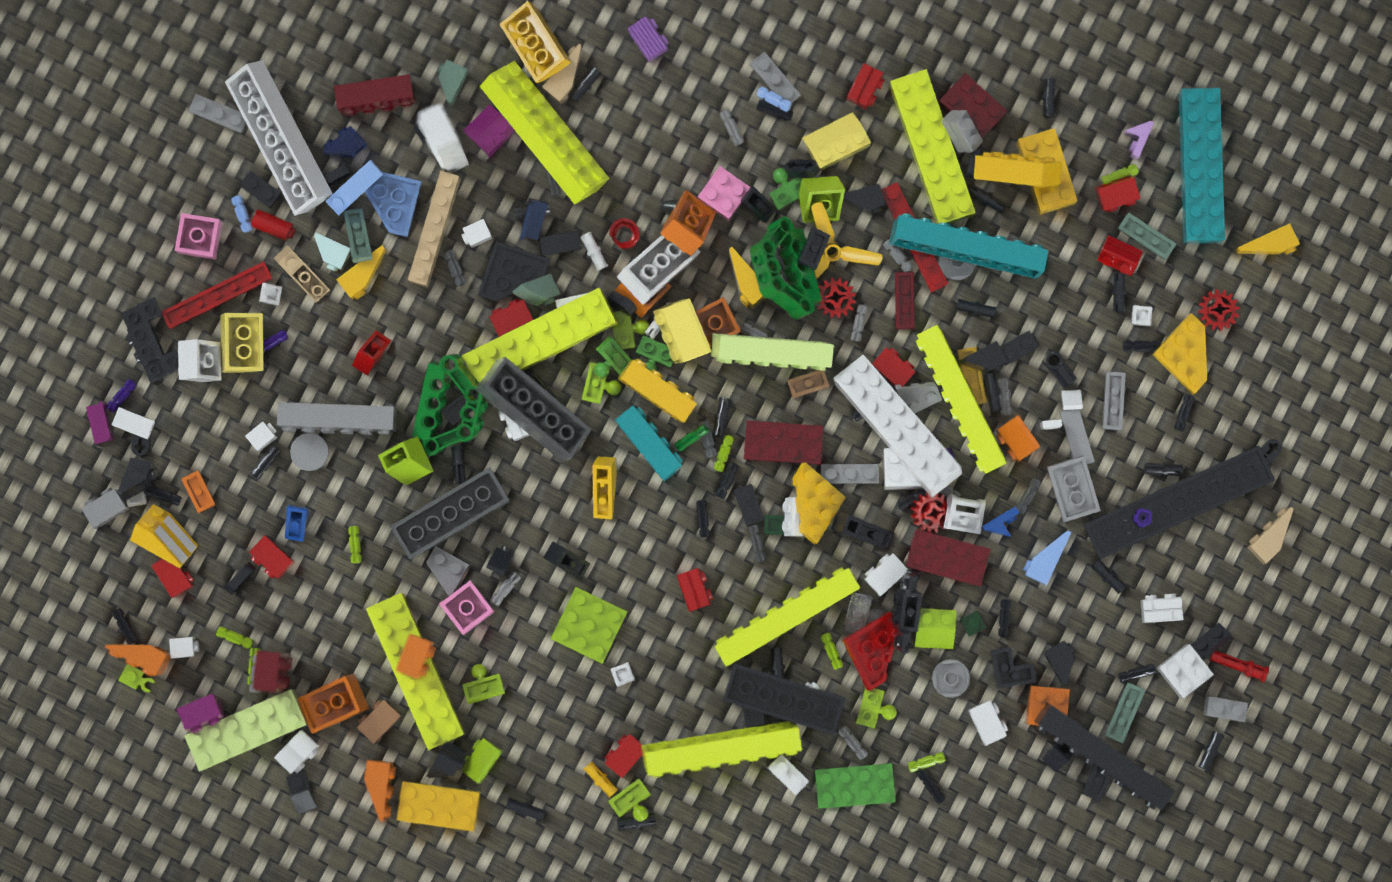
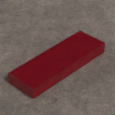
(904, 301)

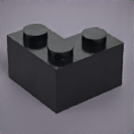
(1006, 673)

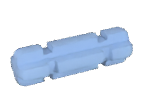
(774, 99)
(241, 213)

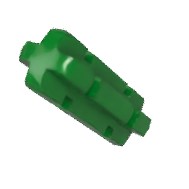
(691, 437)

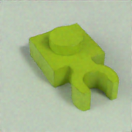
(134, 677)

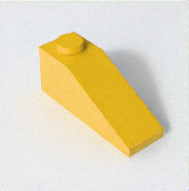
(1275, 242)
(359, 277)
(604, 487)

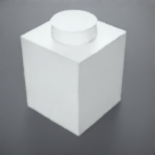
(476, 233)
(262, 436)
(183, 647)

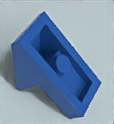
(296, 523)
(996, 525)

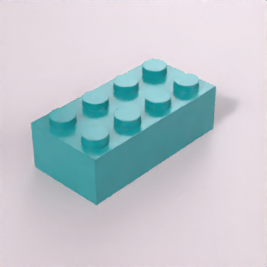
(648, 443)

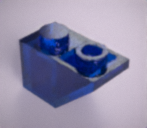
(346, 145)

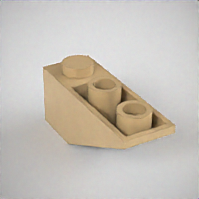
(562, 83)
(301, 273)
(1270, 541)

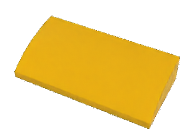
(535, 42)

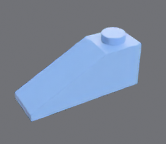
(354, 187)
(1043, 564)

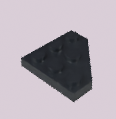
(509, 269)

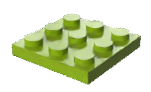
(589, 625)

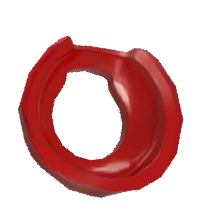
(620, 223)

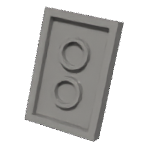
(1073, 488)

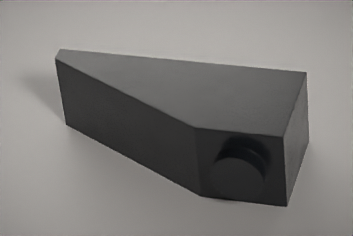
(862, 530)

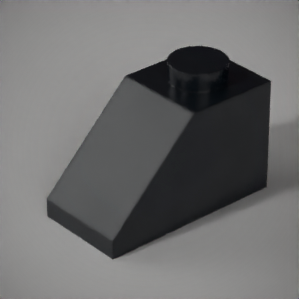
(866, 199)
(986, 359)
(137, 478)
(501, 560)
(566, 560)
(1061, 660)
(1057, 756)
(448, 761)

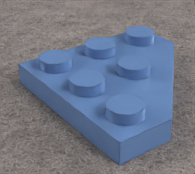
(395, 201)

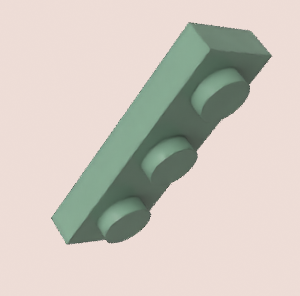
(357, 235)
(1146, 236)
(1124, 712)

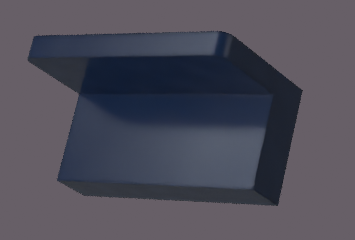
(533, 219)

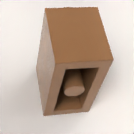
(379, 720)

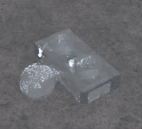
(859, 612)

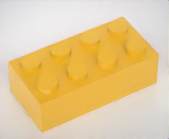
(1017, 169)
(1048, 197)
(657, 391)
(438, 806)

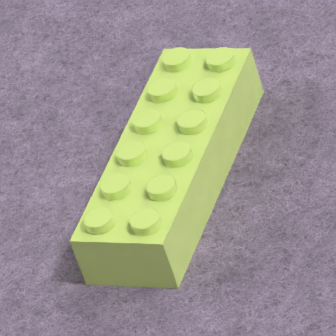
(772, 350)
(246, 730)

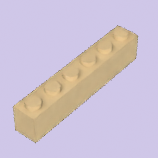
(434, 229)

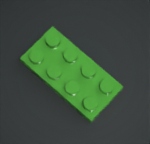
(855, 785)

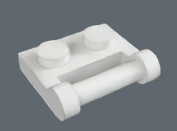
(963, 520)

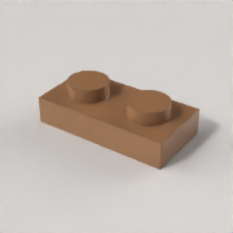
(808, 383)

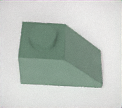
(451, 78)
(538, 291)

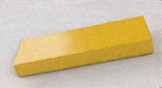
(973, 376)

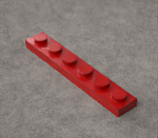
(926, 262)
(217, 295)

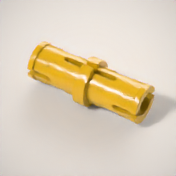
(600, 779)

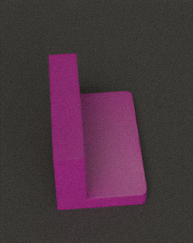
(100, 423)

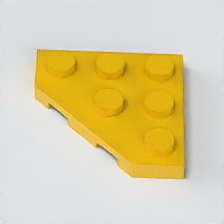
(1185, 354)
(815, 502)

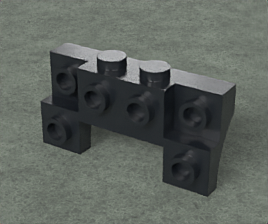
(146, 343)
(907, 610)

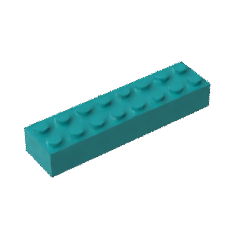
(1201, 165)
(968, 246)

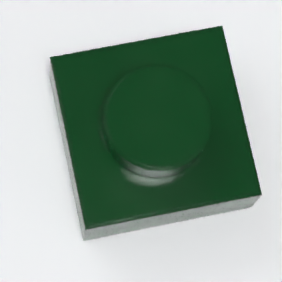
(773, 525)
(972, 623)

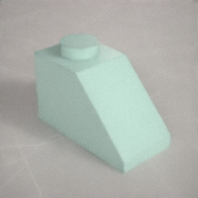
(332, 253)

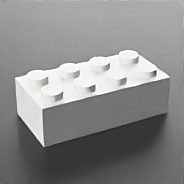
(654, 268)

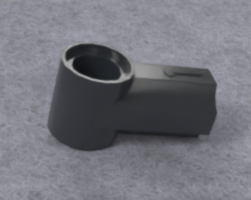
(1060, 370)

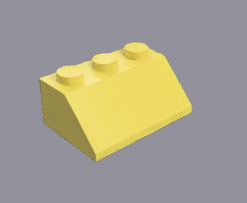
(836, 141)
(681, 331)
(241, 342)

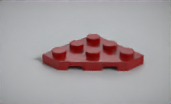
(872, 650)

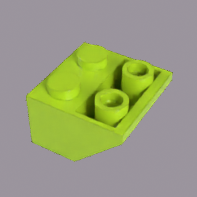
(406, 461)

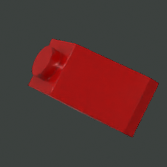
(371, 352)

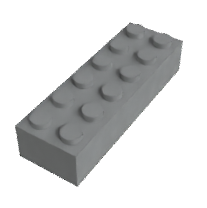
(337, 417)

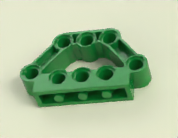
(803, 291)
(466, 383)

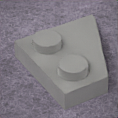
(919, 395)
(446, 569)

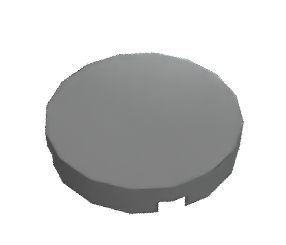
(955, 269)
(309, 452)
(950, 678)

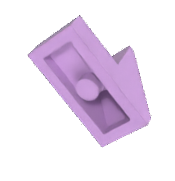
(1140, 133)

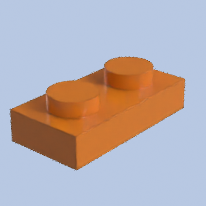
(198, 491)

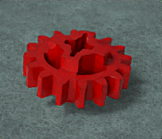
(834, 290)
(1218, 302)
(924, 508)

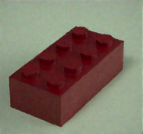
(375, 95)
(783, 442)
(947, 558)
(272, 671)

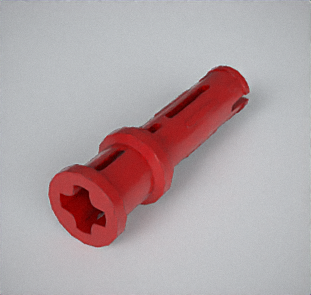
(1248, 668)

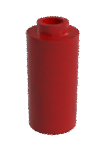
(273, 225)

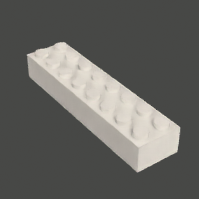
(278, 137)
(442, 139)
(897, 426)

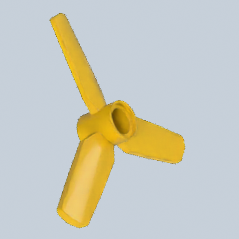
(845, 253)

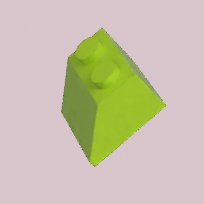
(821, 189)
(936, 629)
(481, 760)

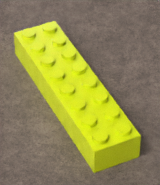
(544, 132)
(931, 148)
(545, 335)
(961, 398)
(786, 617)
(424, 696)
(721, 748)

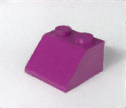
(489, 130)
(201, 712)

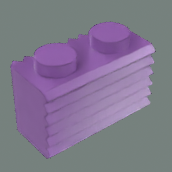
(648, 39)

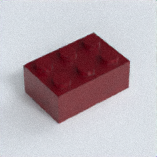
(979, 104)

